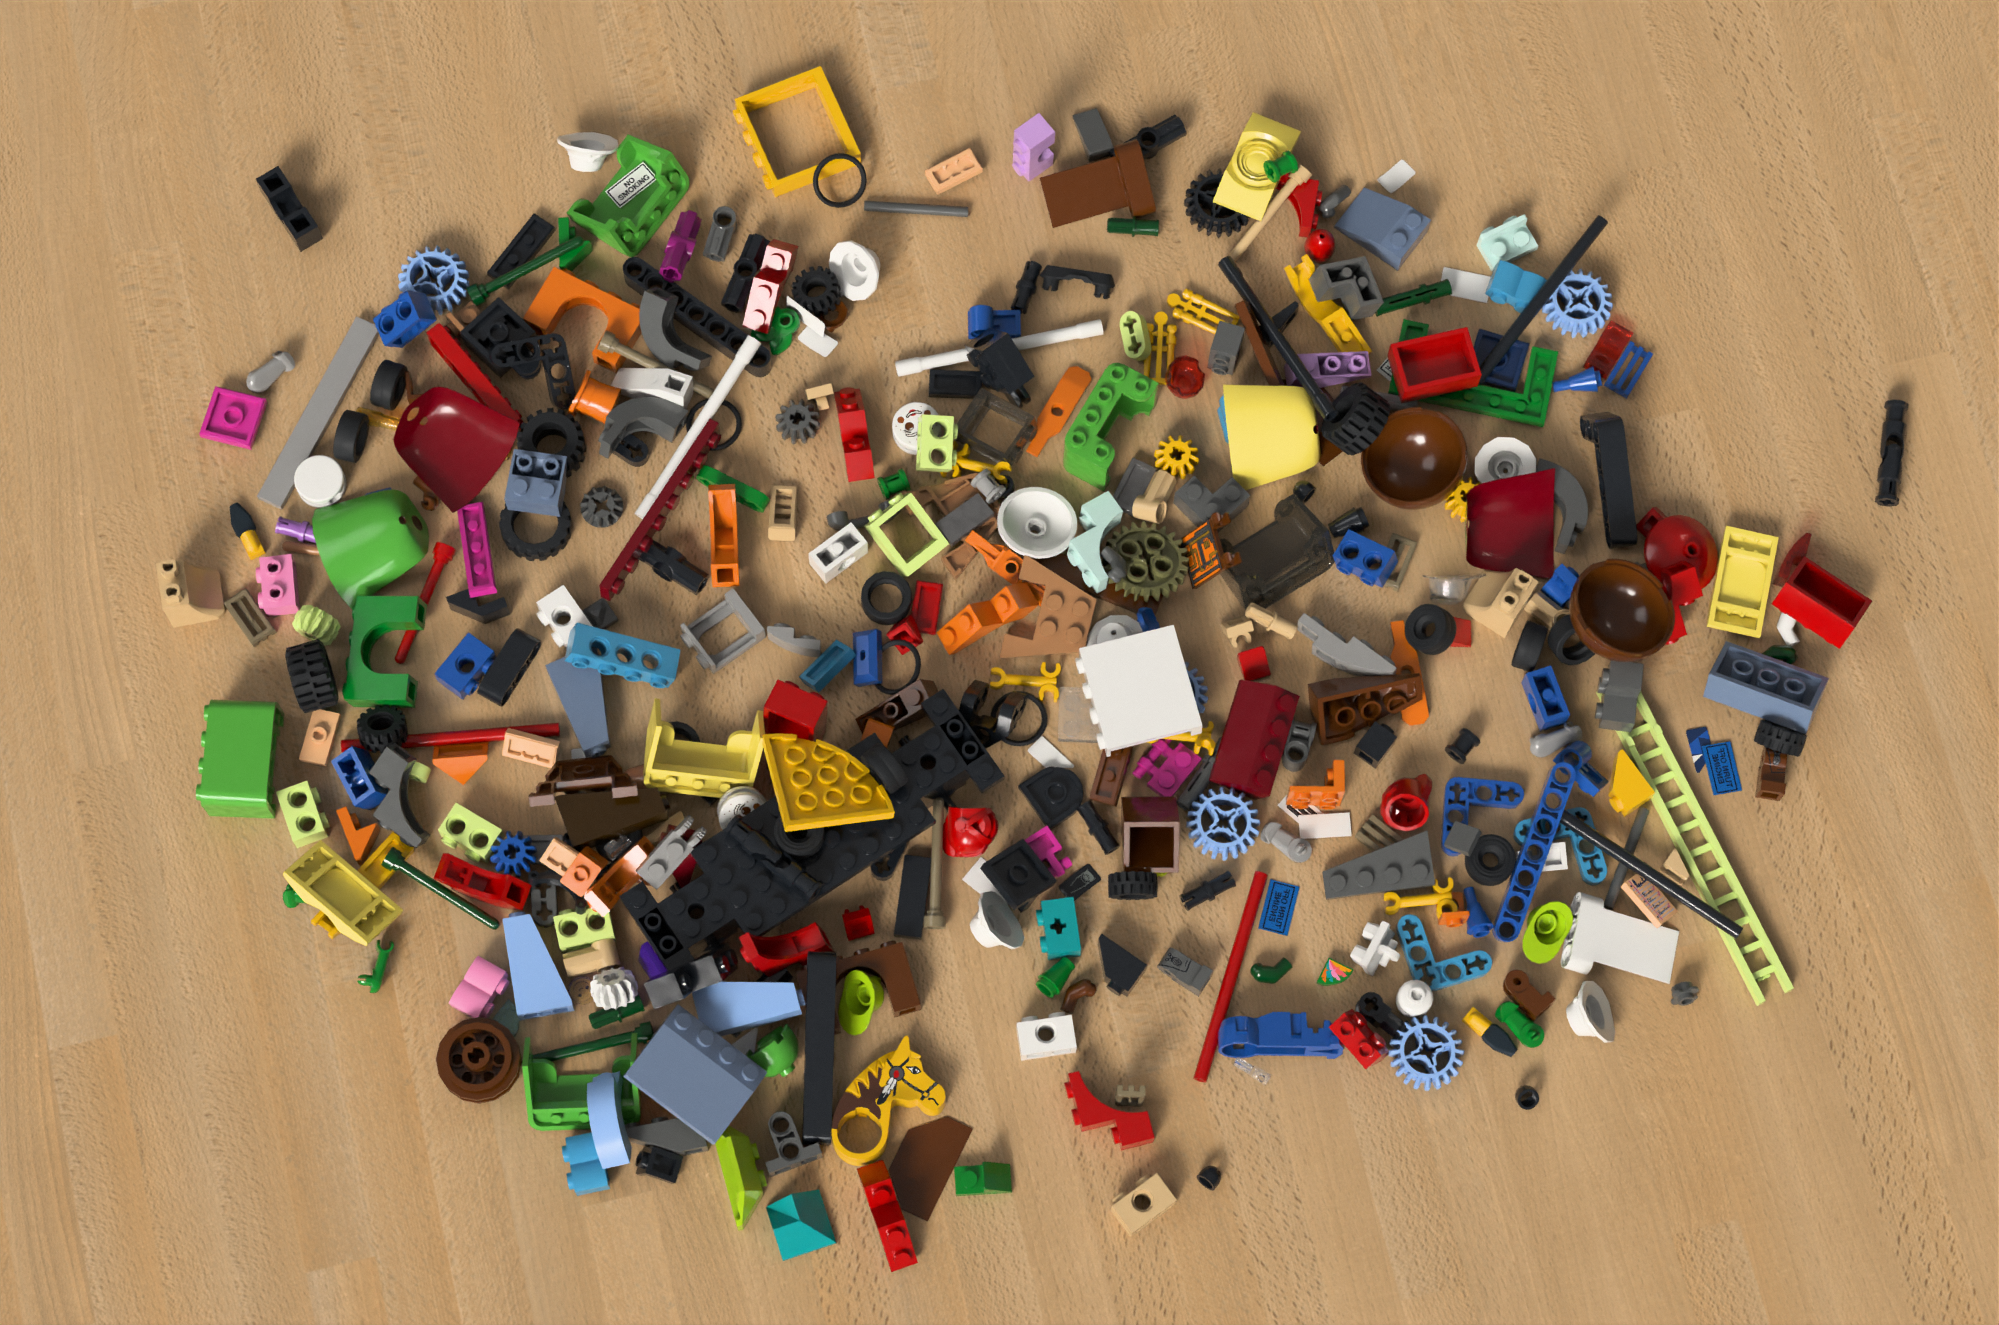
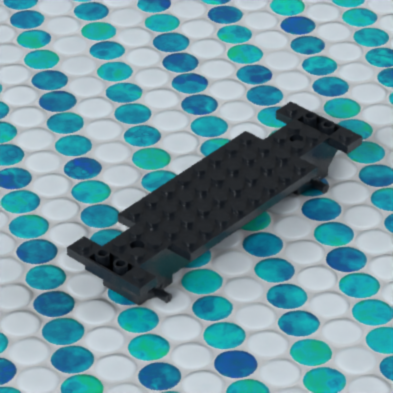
(749, 896)

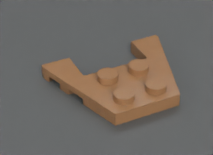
(947, 498)
(1062, 617)

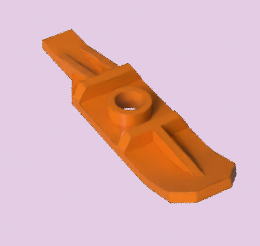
(1063, 397)
(998, 557)
(1406, 658)

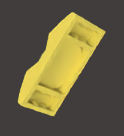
(1244, 182)
(1742, 581)
(341, 893)

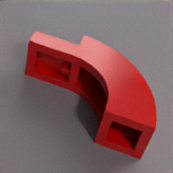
(481, 884)

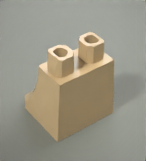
(190, 592)
(1500, 599)

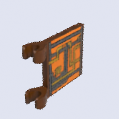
(1206, 551)

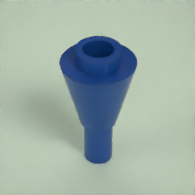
(1583, 381)
(1478, 921)

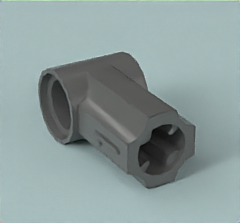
(720, 235)

